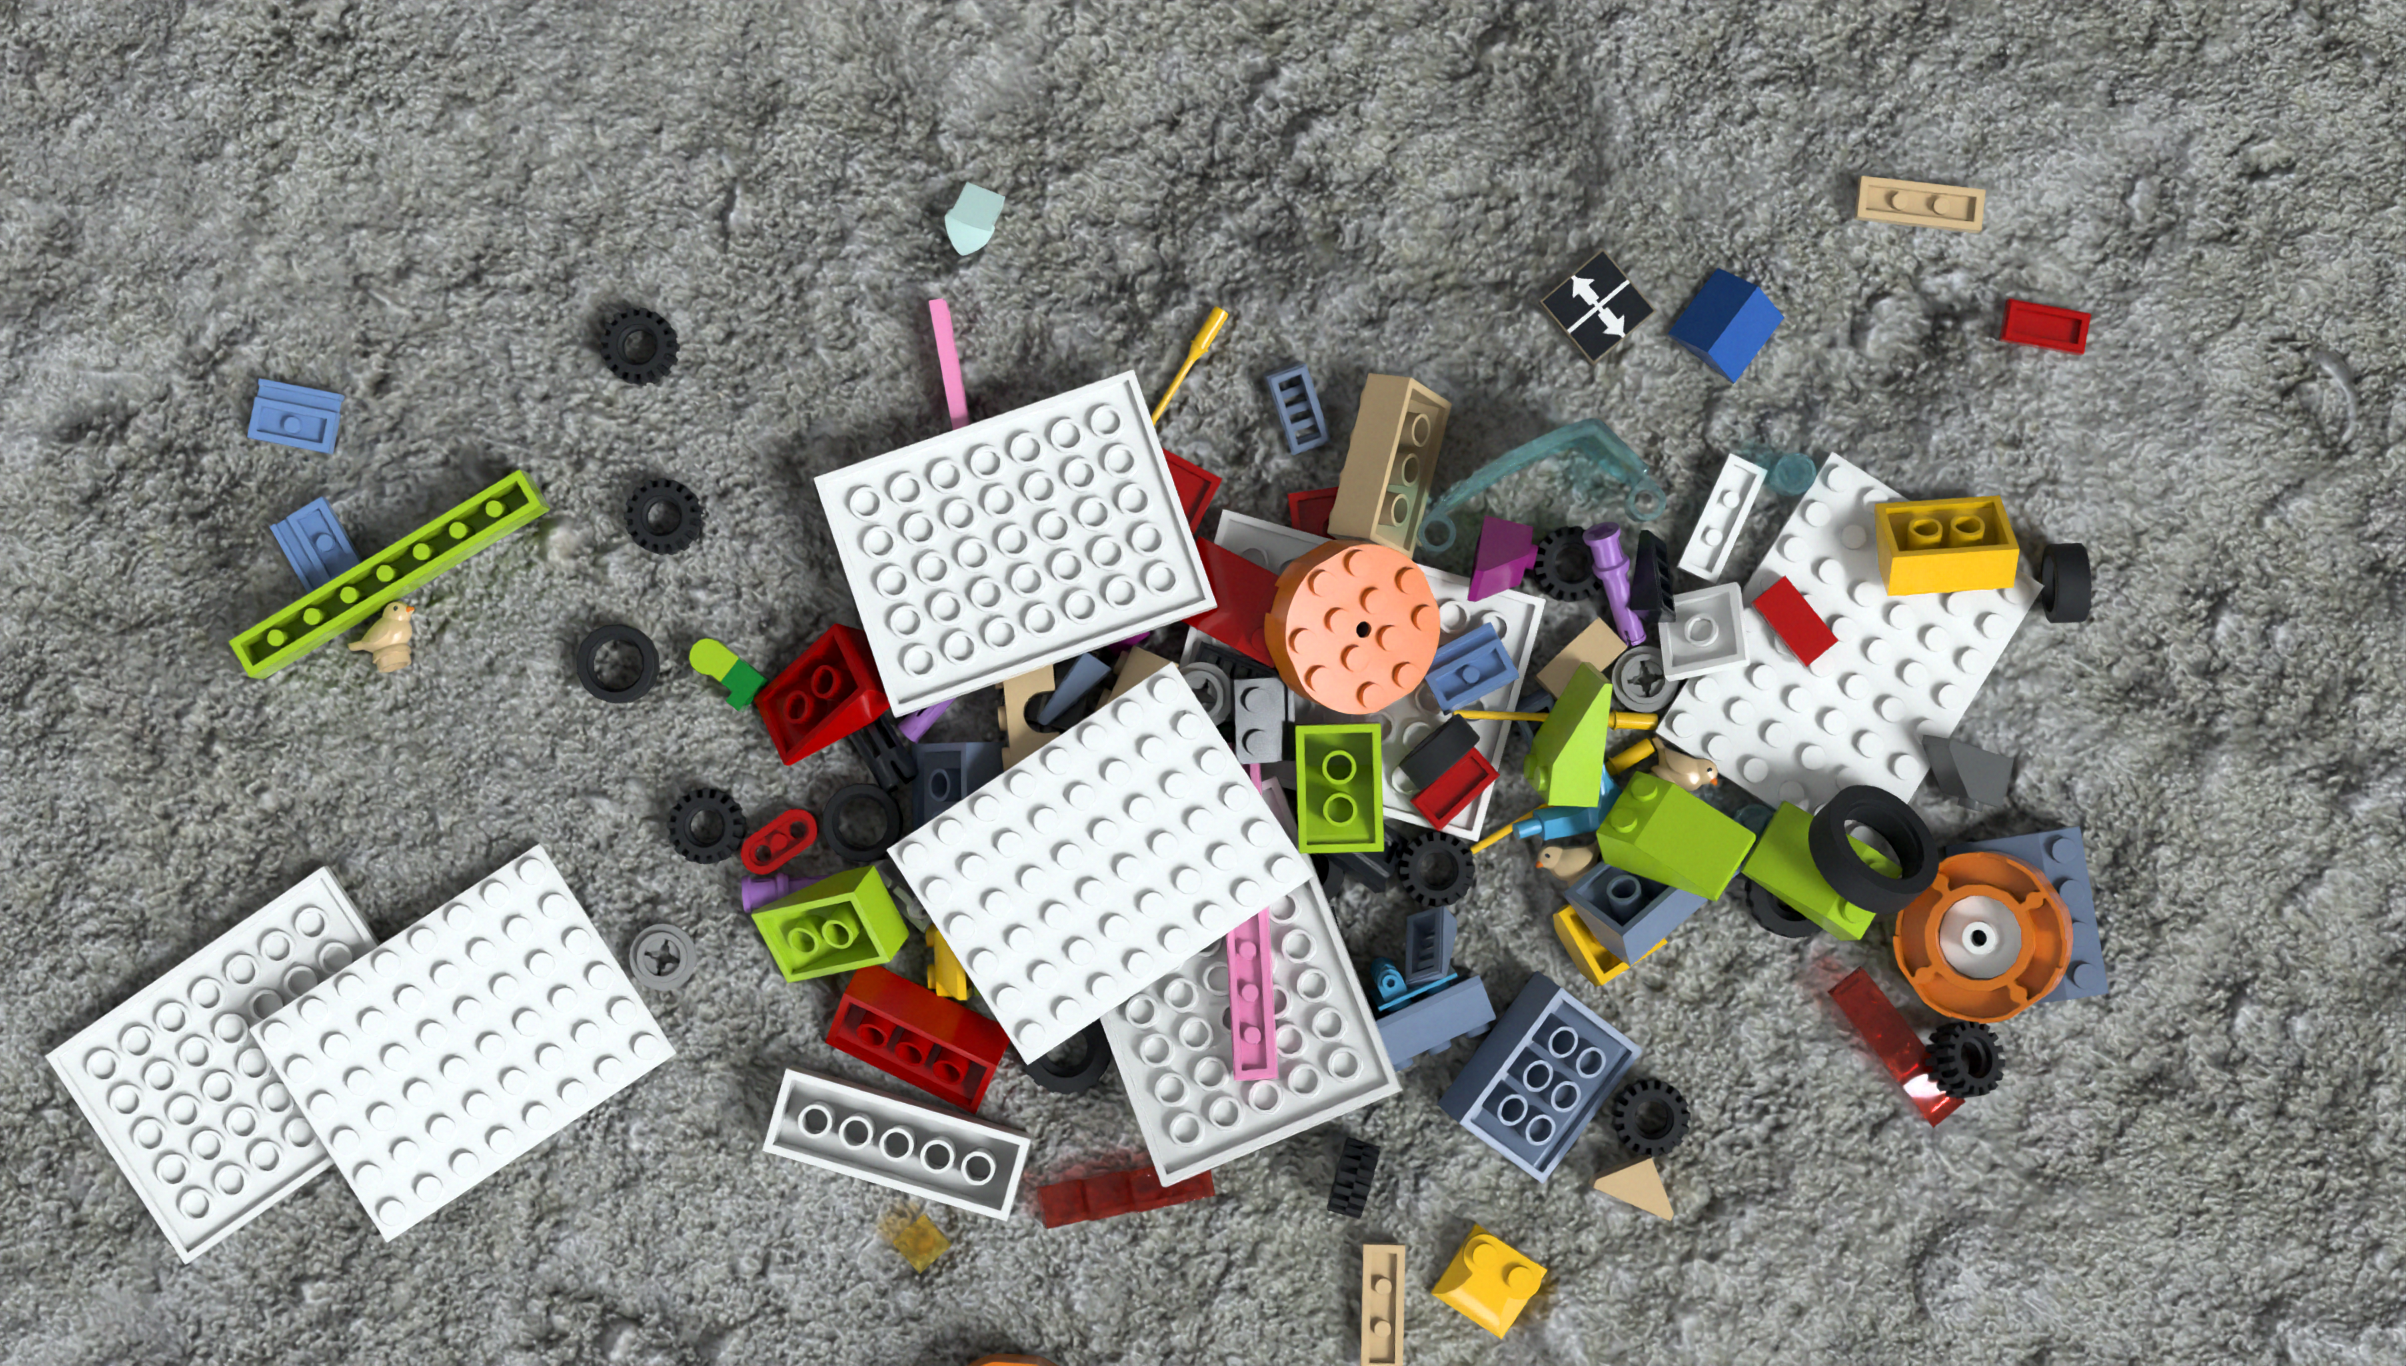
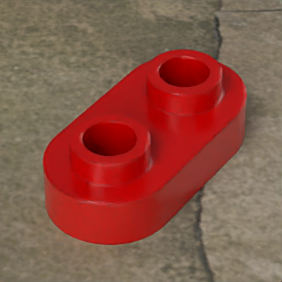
(780, 840)

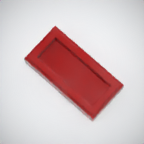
(2044, 327)
(1794, 621)
(1455, 789)

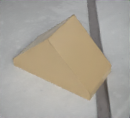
(1635, 1183)

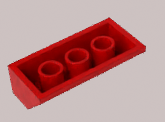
(918, 1036)

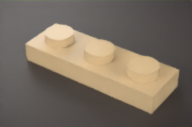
(1919, 204)
(1382, 1304)

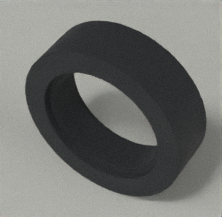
(1847, 871)

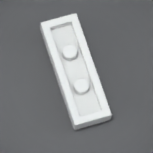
(1721, 519)

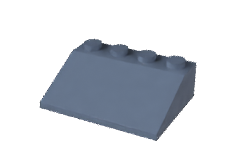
(2063, 861)
(1539, 1077)

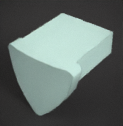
(973, 218)

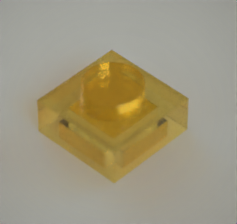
(922, 1242)

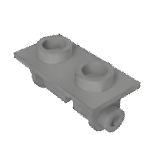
(902, 894)

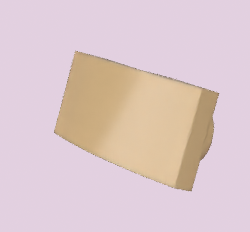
(1594, 645)

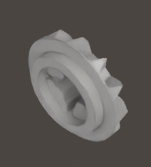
(1197, 676)
(1632, 695)
(646, 967)

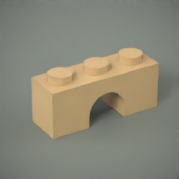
(1018, 694)

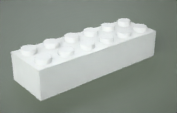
(897, 1142)

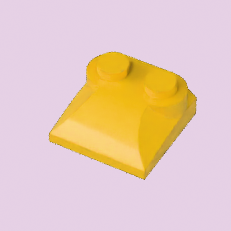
(1587, 953)
(947, 973)
(1489, 1280)

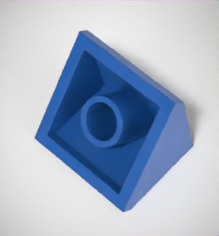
(1727, 324)

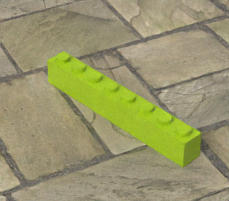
(389, 575)

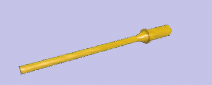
(1198, 347)
(1616, 719)
(1613, 766)

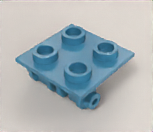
(1391, 986)

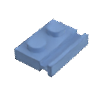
(295, 416)
(316, 544)
(1469, 669)

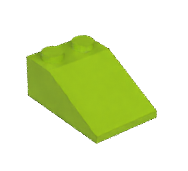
(1571, 742)
(1339, 787)
(1672, 837)
(1786, 869)
(833, 926)

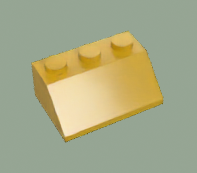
(1945, 545)

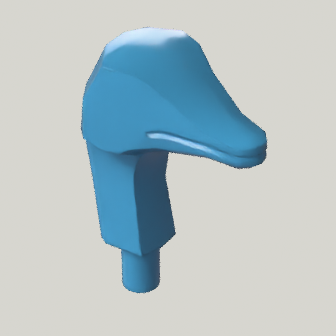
(1570, 820)

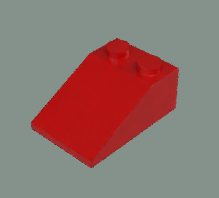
(1242, 598)
(823, 694)

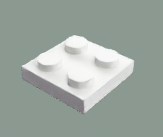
(1706, 633)

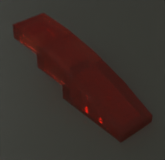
(1892, 1043)
(1115, 1194)

